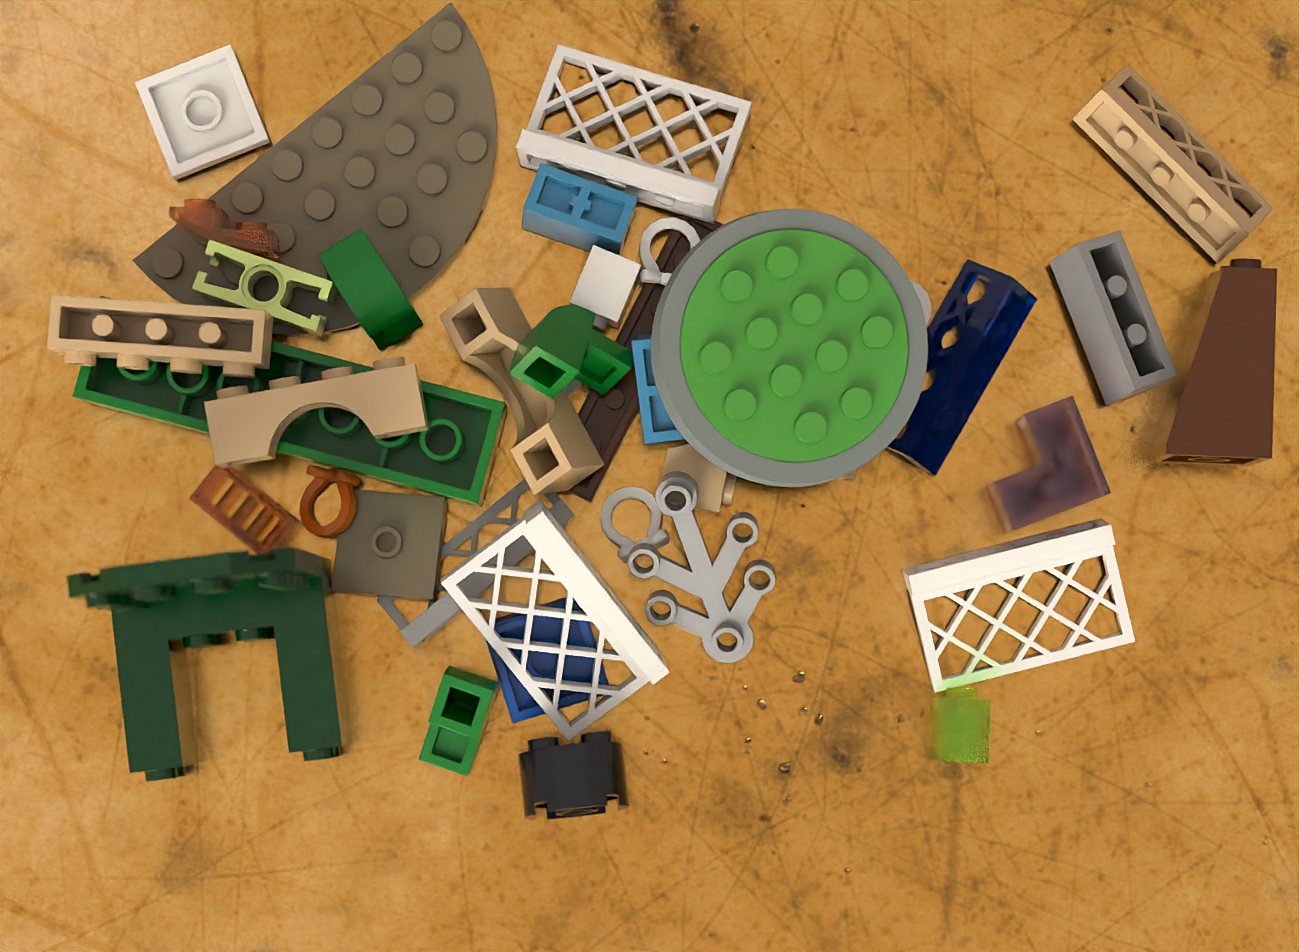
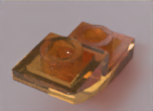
(207, 222)

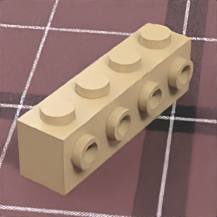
(160, 333)

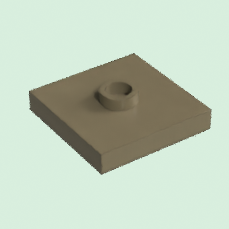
(391, 546)

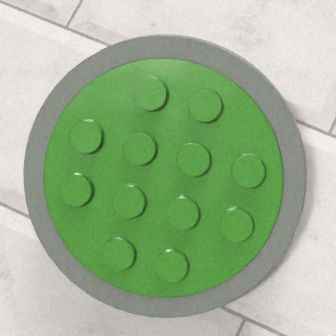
(789, 347)

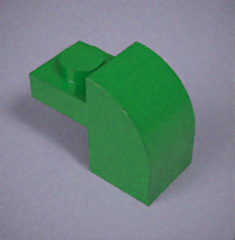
(370, 289)
(569, 348)
(458, 720)

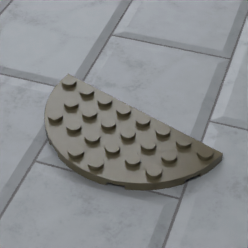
(391, 153)

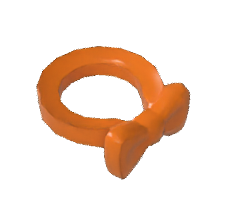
(345, 484)

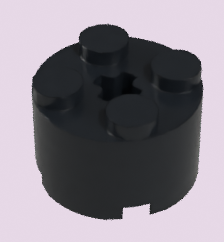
(573, 777)

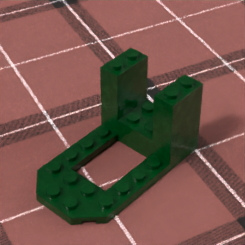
(191, 604)

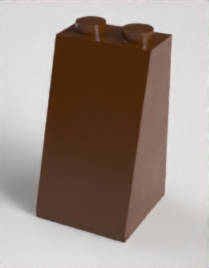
(1225, 378)

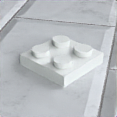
(202, 112)

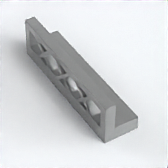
(476, 583)

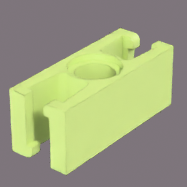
(256, 268)

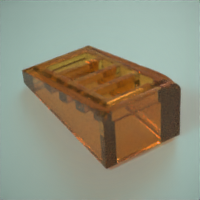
(277, 536)

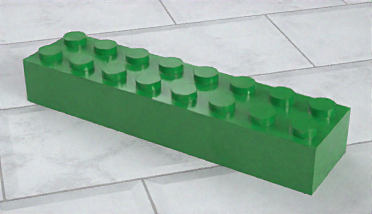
(446, 460)

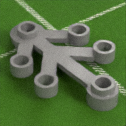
(704, 578)

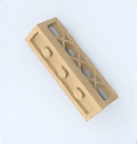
(1169, 167)

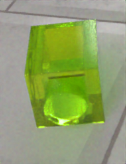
(960, 727)

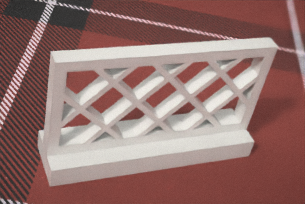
(652, 183)
(1008, 561)
(592, 595)

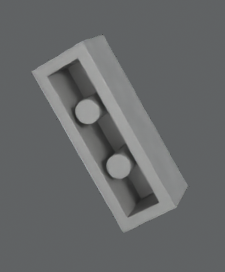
(1113, 317)

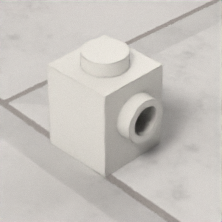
(606, 286)

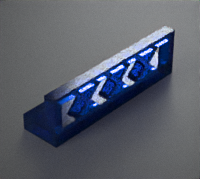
(965, 366)

